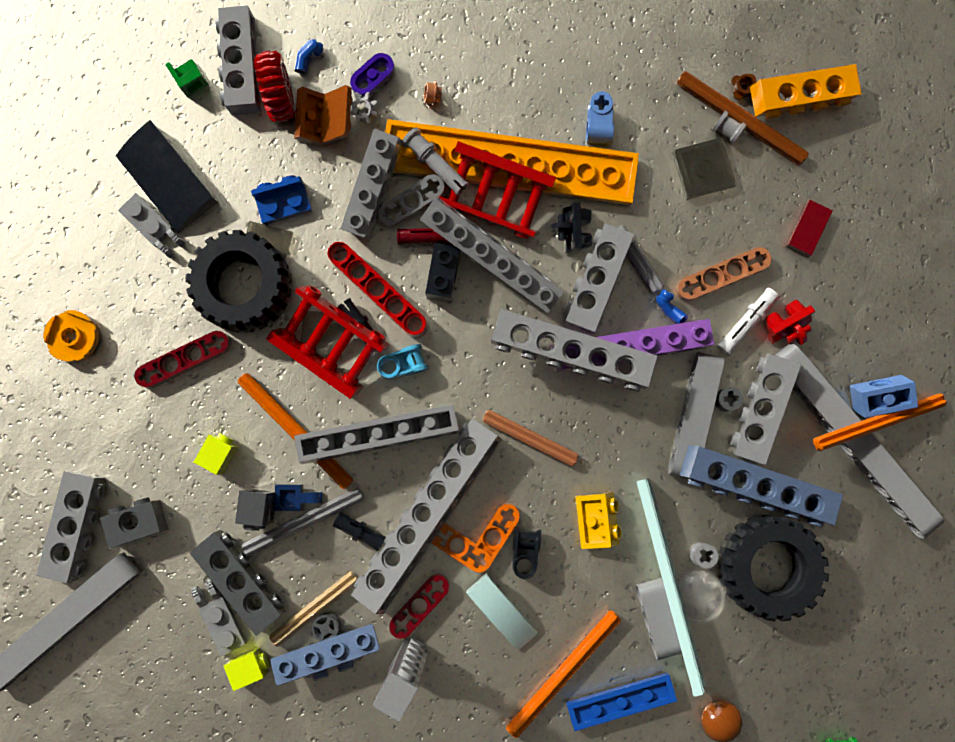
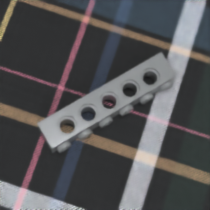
(492, 254)
(640, 362)
(376, 434)

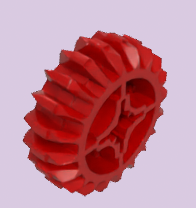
(274, 86)

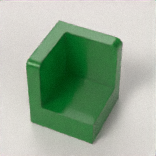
(188, 77)

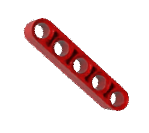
(372, 279)

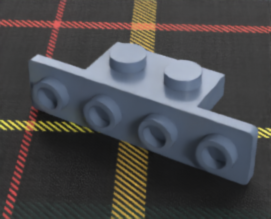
(325, 656)

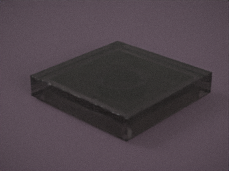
(704, 168)

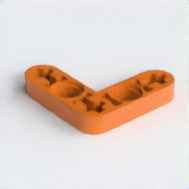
(481, 545)

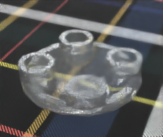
(701, 595)

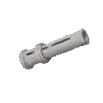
(427, 154)

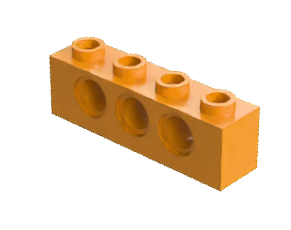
(841, 80)

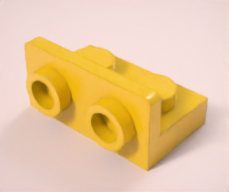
(598, 520)

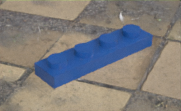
(621, 701)

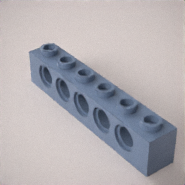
(823, 502)

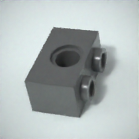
(118, 527)

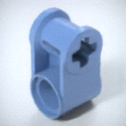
(600, 122)

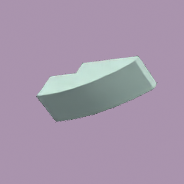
(501, 611)

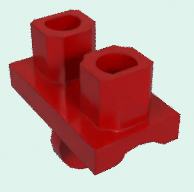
(793, 327)

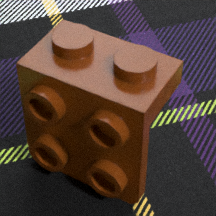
(322, 116)

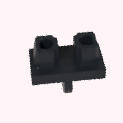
(570, 228)

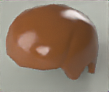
(721, 721)

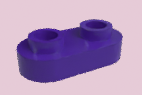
(369, 74)

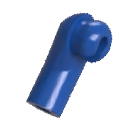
(305, 52)
(668, 308)

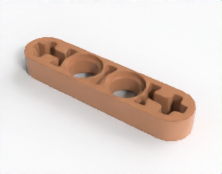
(723, 274)

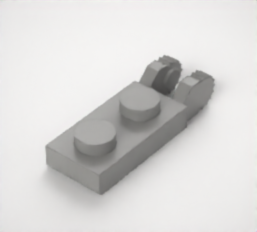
(149, 223)
(219, 619)

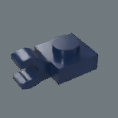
(291, 497)

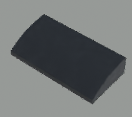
(165, 177)

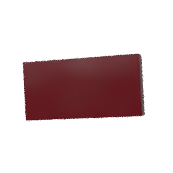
(809, 228)

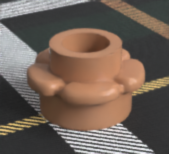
(432, 93)

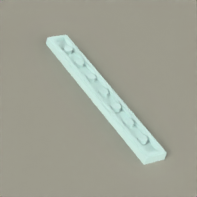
(672, 587)

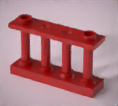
(516, 174)
(306, 353)

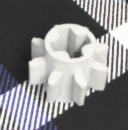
(369, 104)

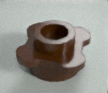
(738, 81)

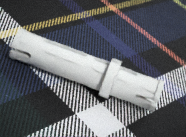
(758, 312)

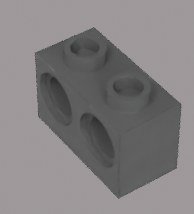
(255, 509)

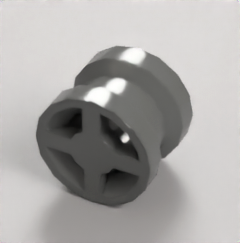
(324, 630)

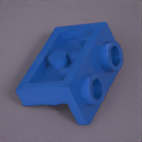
(282, 199)

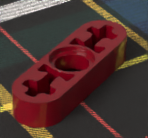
(411, 625)

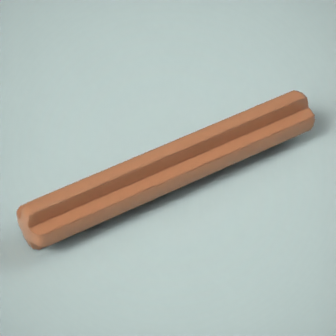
(530, 438)

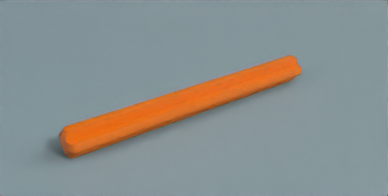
(877, 423)
(290, 425)
(563, 674)

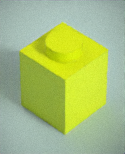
(216, 453)
(247, 668)

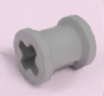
(729, 127)
(711, 554)

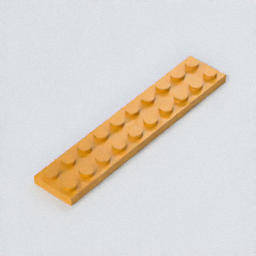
(579, 169)

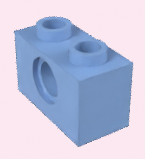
(883, 396)

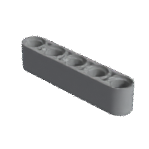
(696, 408)

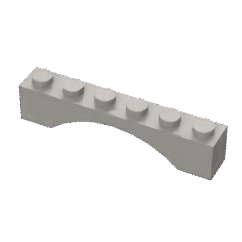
(402, 679)

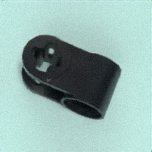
(526, 550)

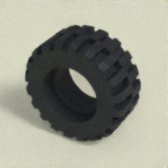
(216, 258)
(806, 575)

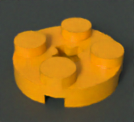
(78, 349)

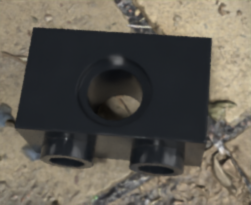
(443, 272)

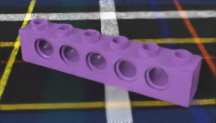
(655, 341)

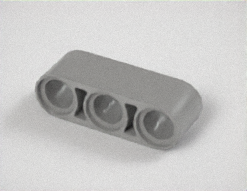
(658, 618)

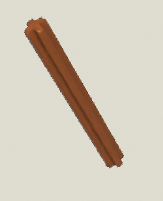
(740, 115)

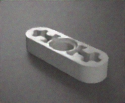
(399, 215)

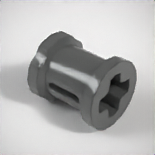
(729, 392)

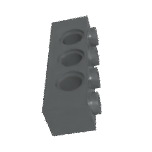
(207, 557)

